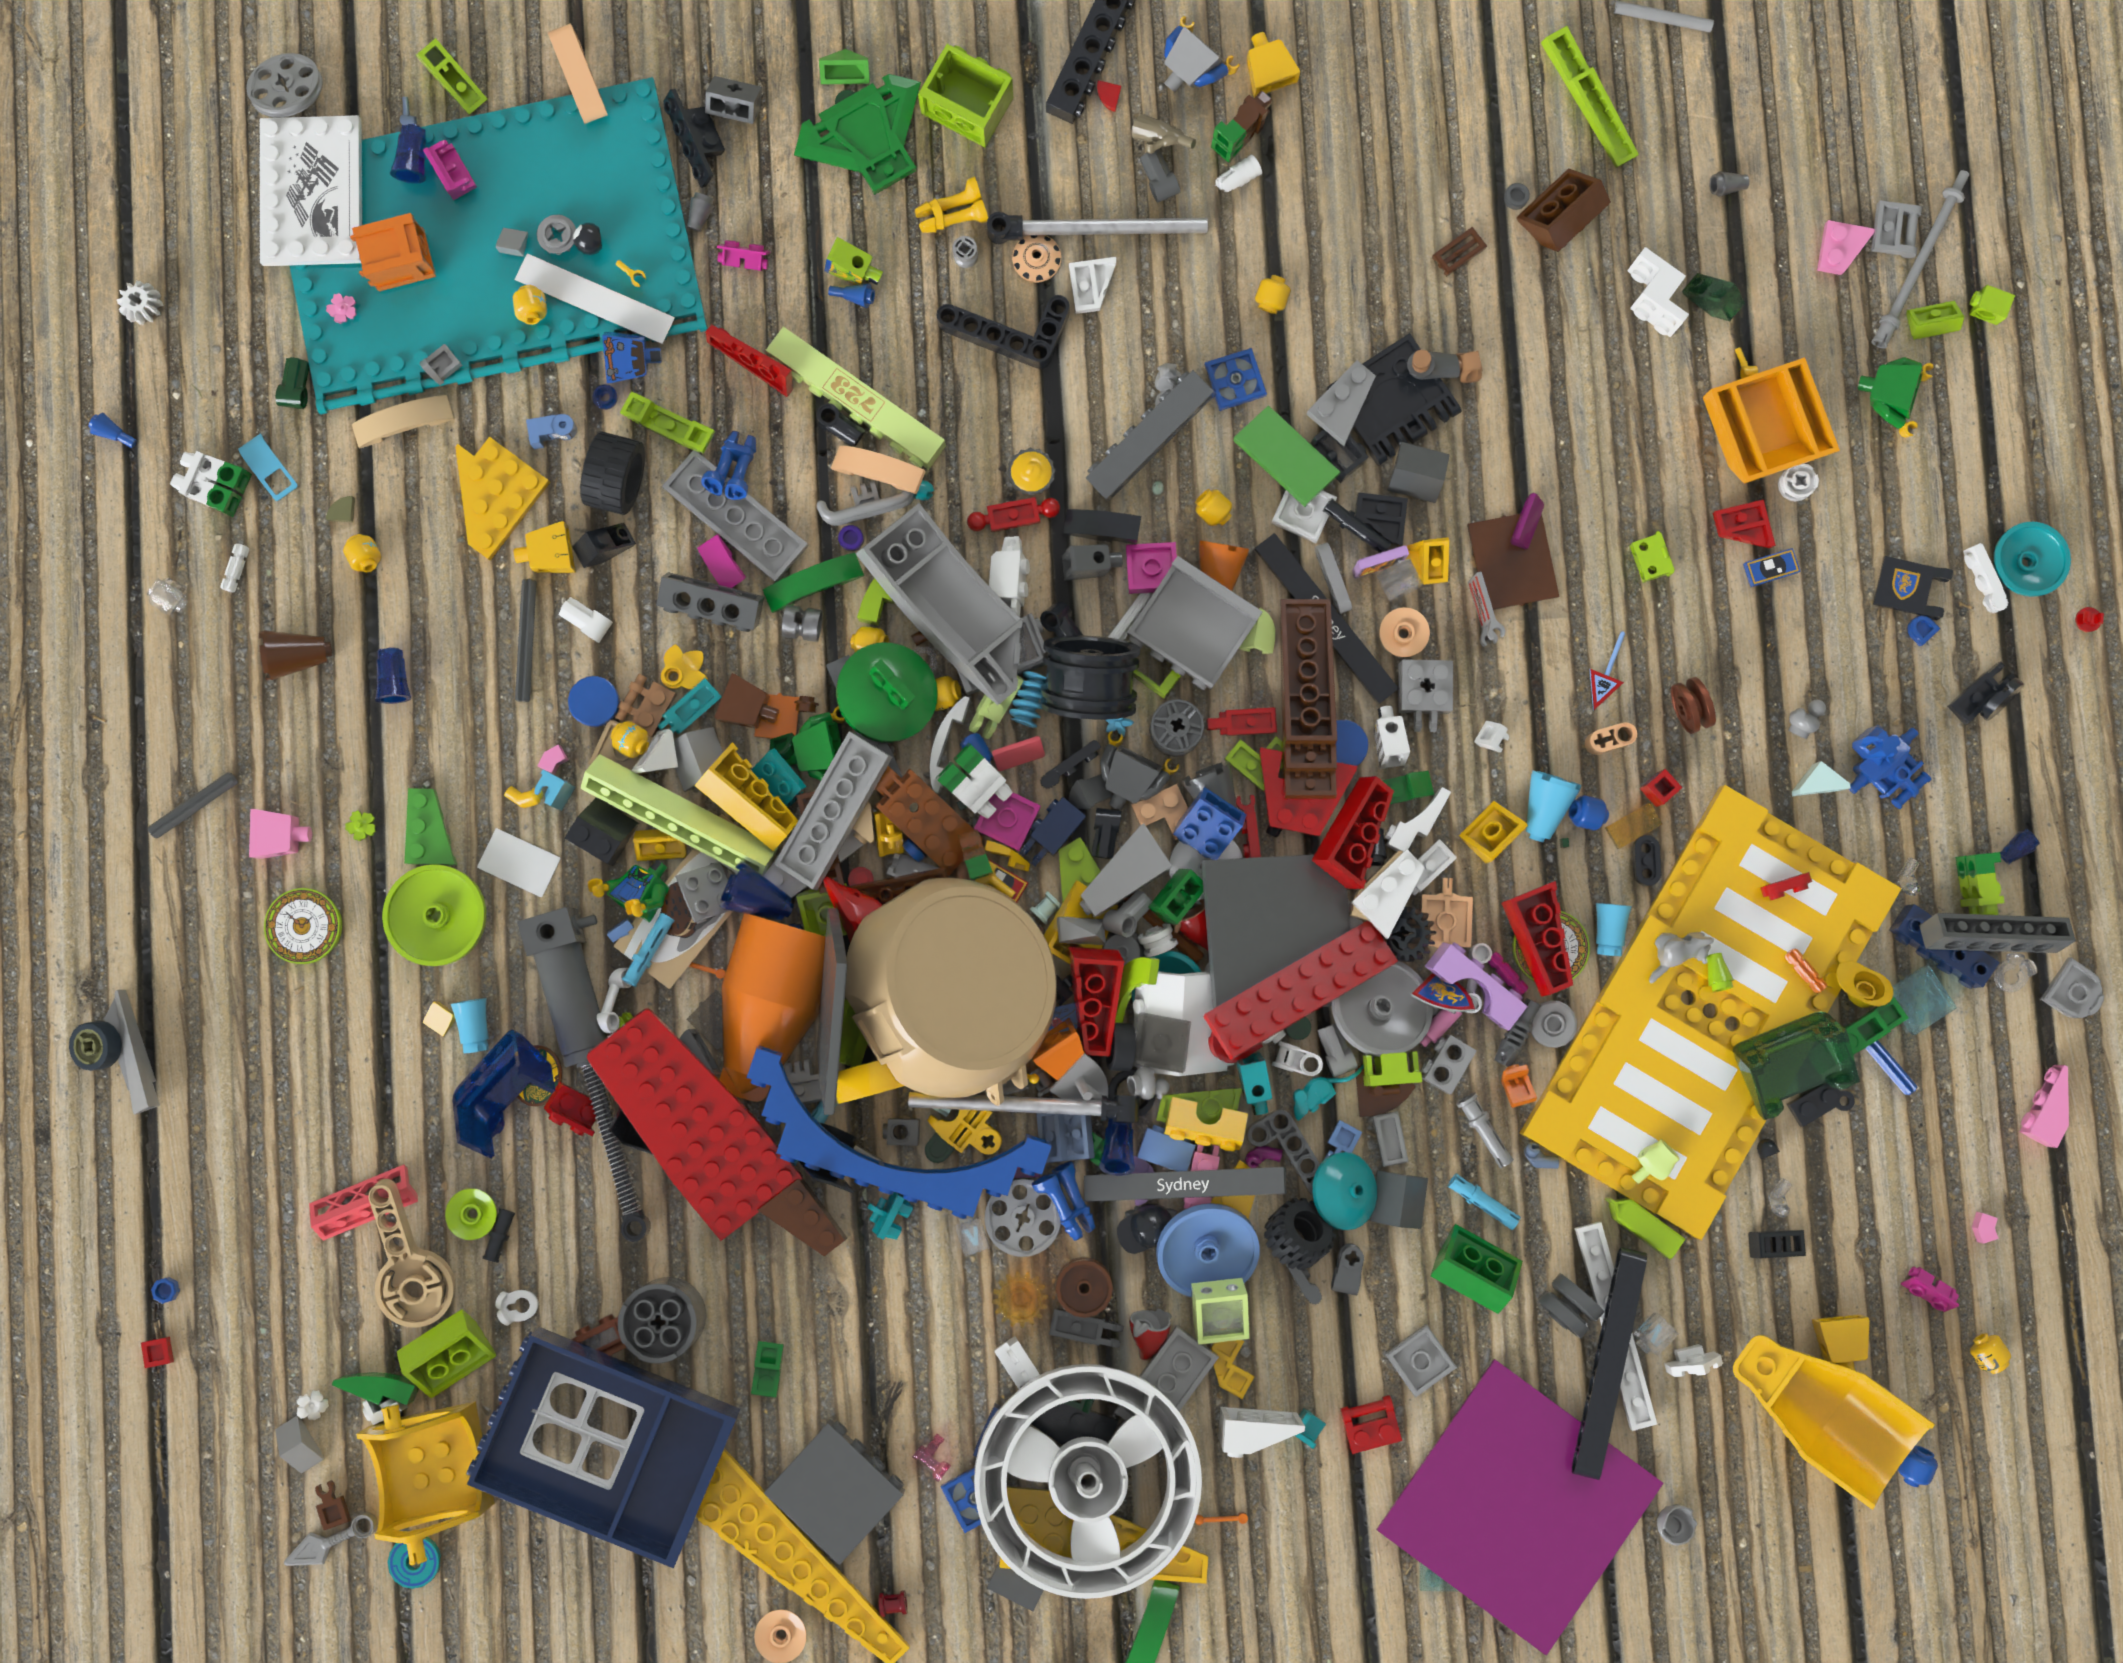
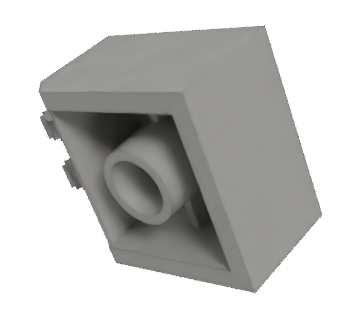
(1415, 700)

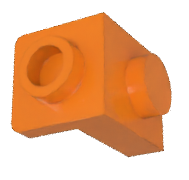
(1518, 1085)

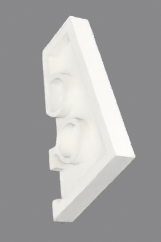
(1389, 892)

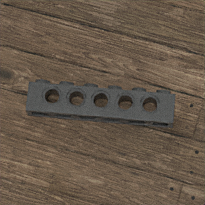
(1997, 933)

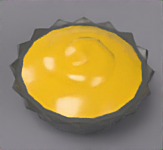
(1031, 471)

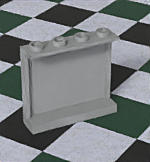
(1194, 624)

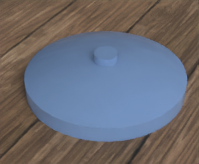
(1207, 1246)

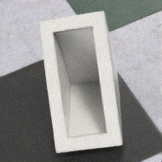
(660, 754)

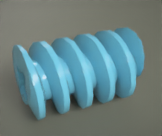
(1028, 699)

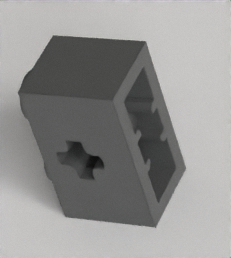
(733, 99)

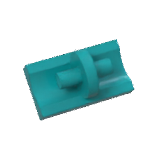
(885, 1213)

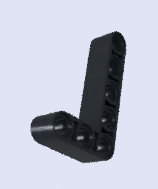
(1009, 335)

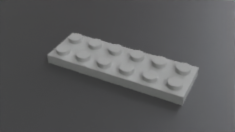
(739, 522)
(833, 810)

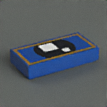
(1771, 567)

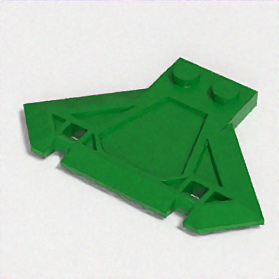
(866, 133)

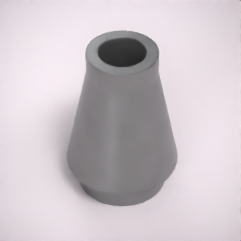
(1726, 183)
(699, 211)

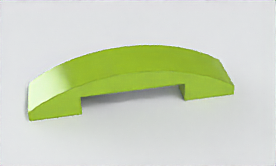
(666, 423)

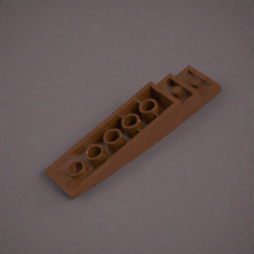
(1308, 699)

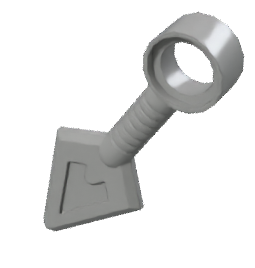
(315, 1548)

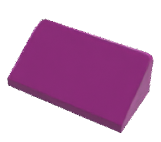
(1527, 521)

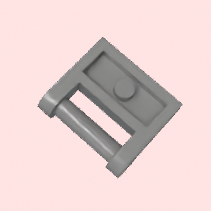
(1889, 226)

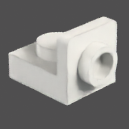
(373, 1412)

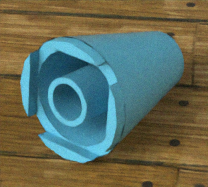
(1548, 803)

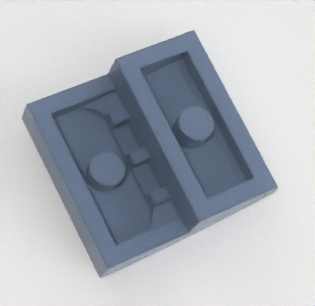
(1068, 1134)

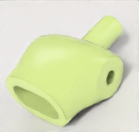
(1656, 1160)

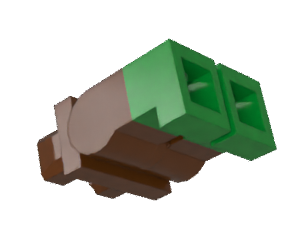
(1250, 118)

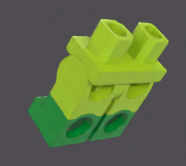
(1979, 883)

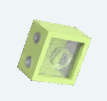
(1220, 1311)

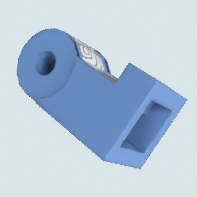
(550, 428)

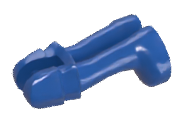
(731, 451)
(1050, 1185)

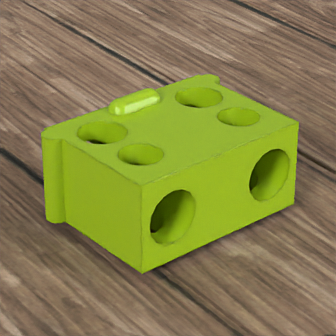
(1654, 557)

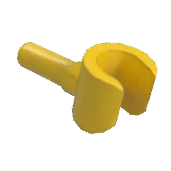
(630, 272)
(1745, 369)

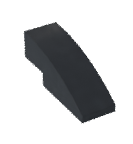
(1102, 525)

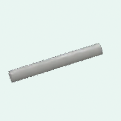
(1663, 16)

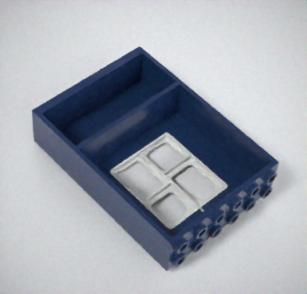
(660, 1464)

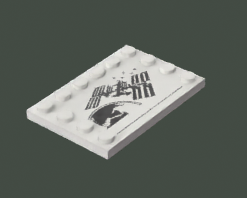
(310, 190)

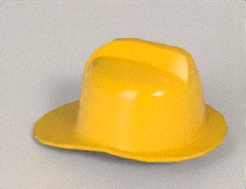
(1863, 985)

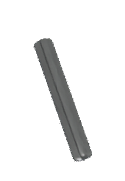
(192, 805)

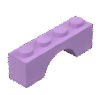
(1499, 1005)

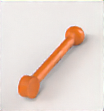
(720, 973)
(1242, 1518)

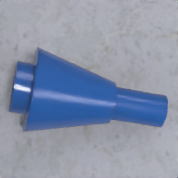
(858, 294)
(104, 427)

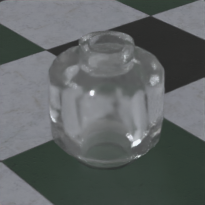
(167, 596)

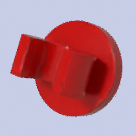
(2089, 619)

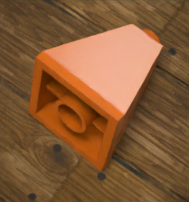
(1059, 1050)

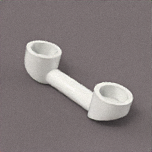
(1483, 954)
(607, 1019)

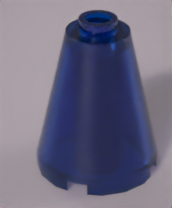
(755, 895)

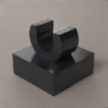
(1063, 990)

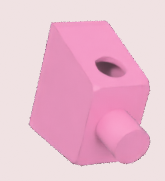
(275, 834)

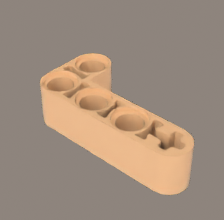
(577, 73)

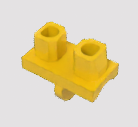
(888, 836)

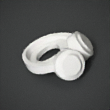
(504, 1299)

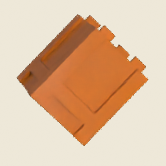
(393, 252)

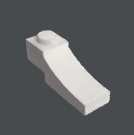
(1403, 834)

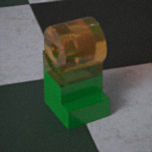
(974, 855)

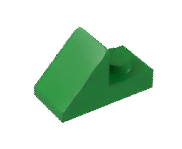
(1410, 786)

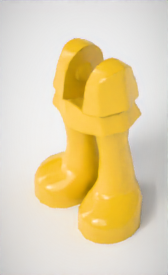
(937, 206)

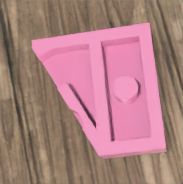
(1841, 245)

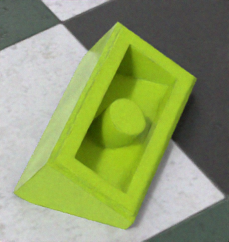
(1935, 320)

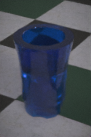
(409, 156)
(391, 677)
(1118, 1149)

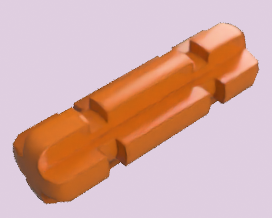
(1805, 970)

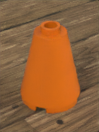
(1222, 562)

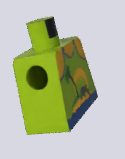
(844, 258)

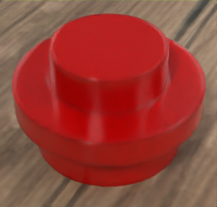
(860, 875)

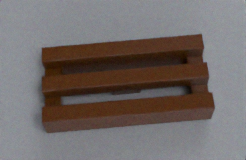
(1442, 264)

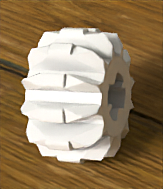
(131, 298)

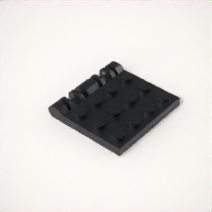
(1398, 401)

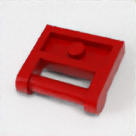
(1374, 1432)

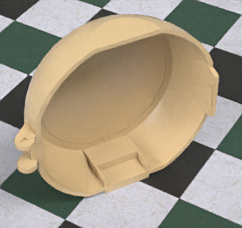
(952, 988)

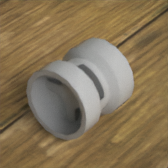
(966, 257)

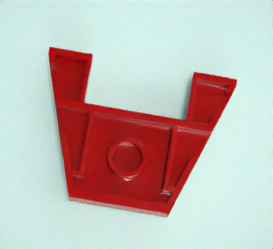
(1298, 815)

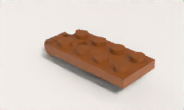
(932, 826)

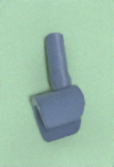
(406, 119)

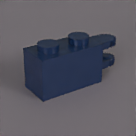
(1054, 829)

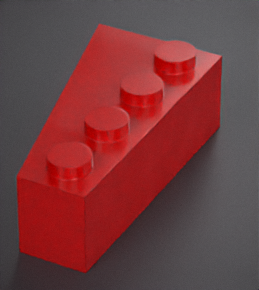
(1541, 937)

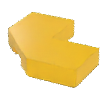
(1229, 1375)

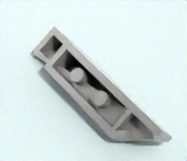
(133, 1056)

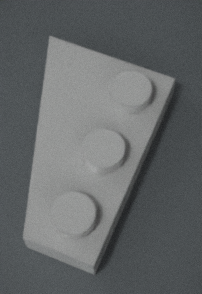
(1342, 402)

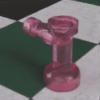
(925, 1456)

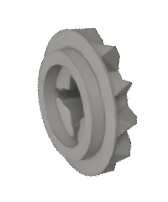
(545, 234)

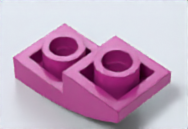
(720, 563)

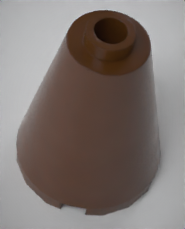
(291, 653)

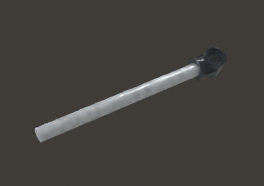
(1017, 227)
(1120, 1108)

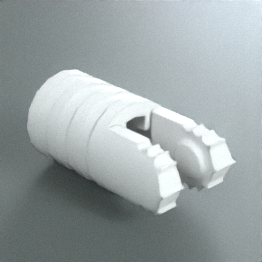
(1239, 174)

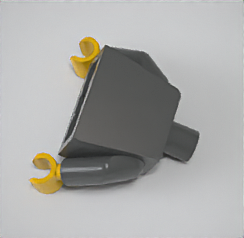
(1131, 775)

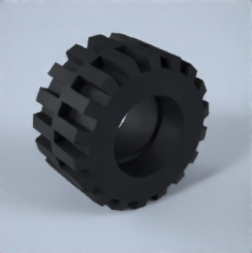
(1289, 1244)

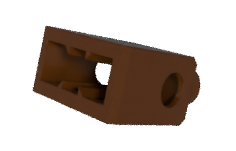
(744, 704)

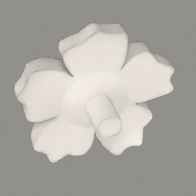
(312, 1405)

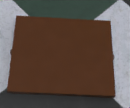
(1510, 572)

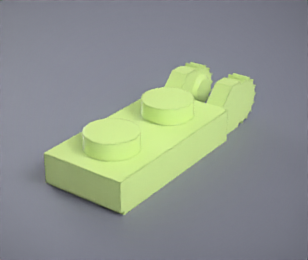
(993, 712)

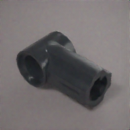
(841, 426)
(1058, 619)
(1106, 828)

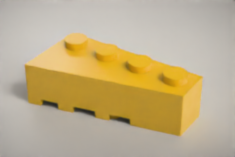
(746, 798)

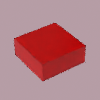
(157, 1352)

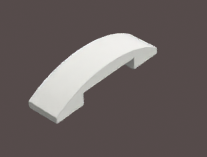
(956, 714)

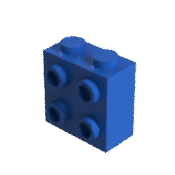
(1209, 824)

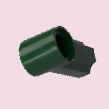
(293, 390)

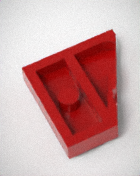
(1745, 524)

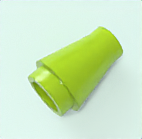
(1718, 973)

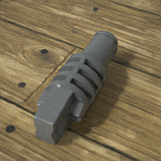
(1515, 1037)

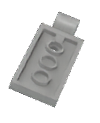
(1176, 1369)

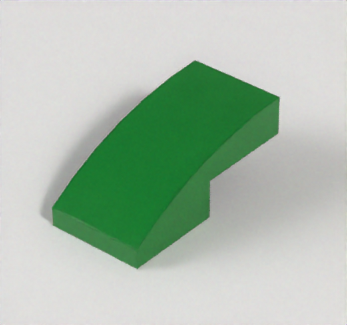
(767, 1369)

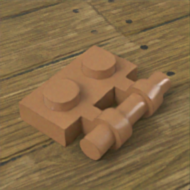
(656, 702)

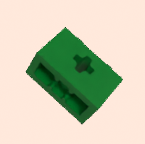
(1177, 896)

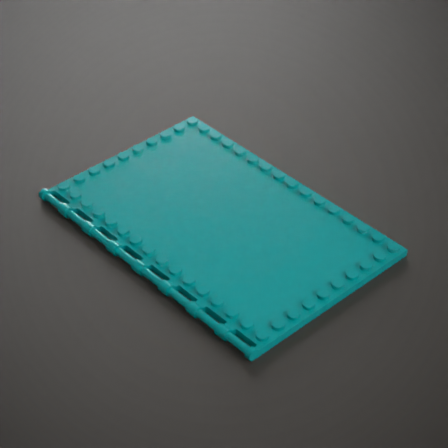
(525, 168)

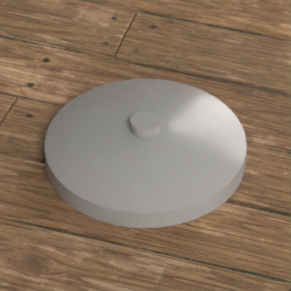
(1383, 1014)

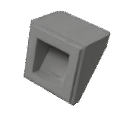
(512, 242)

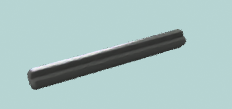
(525, 640)

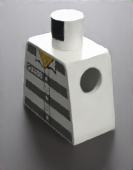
(1390, 739)

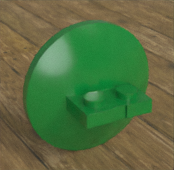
(886, 692)

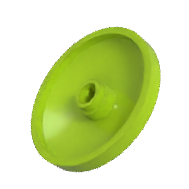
(434, 915)

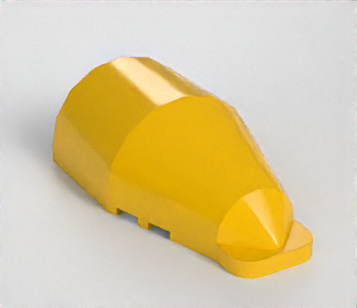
(1833, 1415)

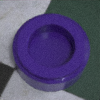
(851, 538)

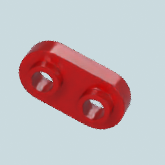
(1777, 889)

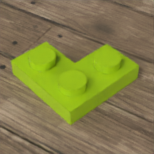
(1248, 761)

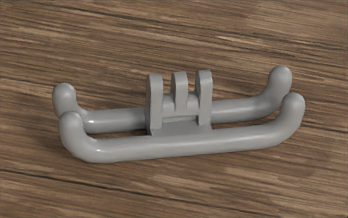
(866, 505)

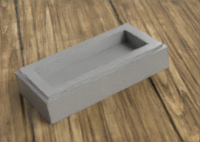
(1390, 1138)

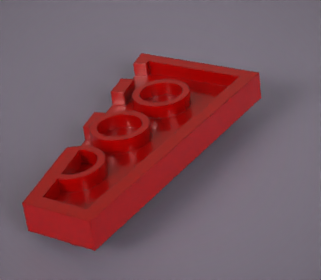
(757, 363)

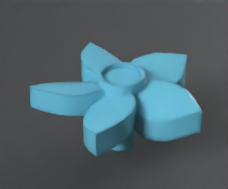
(1118, 724)

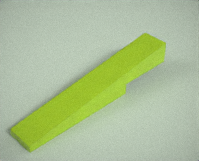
(1589, 95)

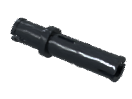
(1356, 526)

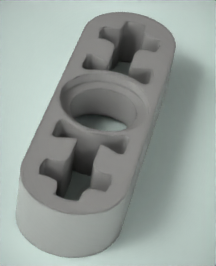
(1333, 578)

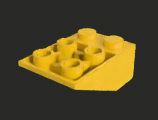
(1070, 908)

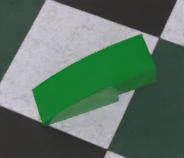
(378, 1387)

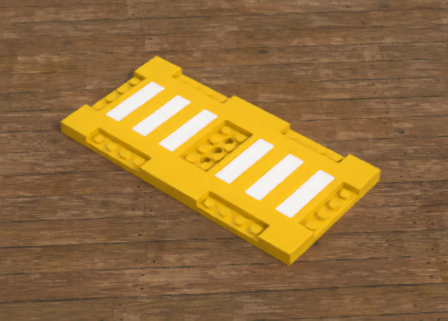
(1664, 1069)

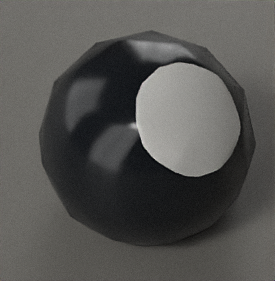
(588, 239)

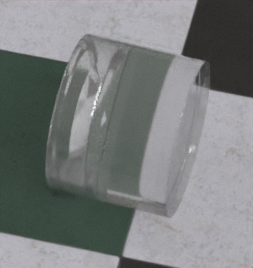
(1399, 580)

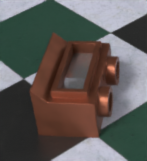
(602, 1337)

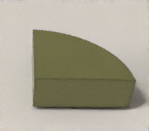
(342, 510)

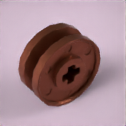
(1693, 705)

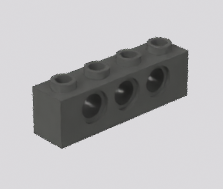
(748, 603)

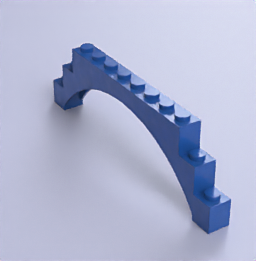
(947, 1188)

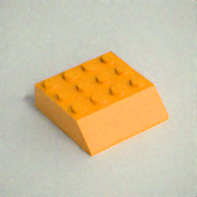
(1770, 421)

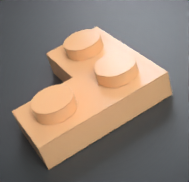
(1166, 804)

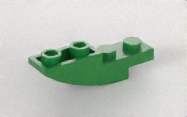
(1875, 1025)

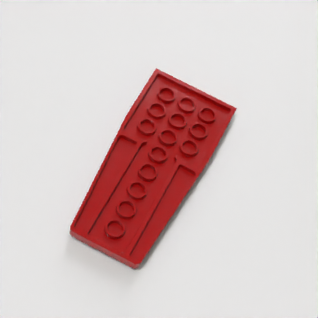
(691, 1123)

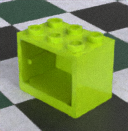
(966, 94)

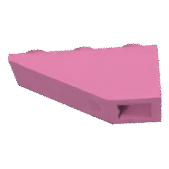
(2050, 1110)

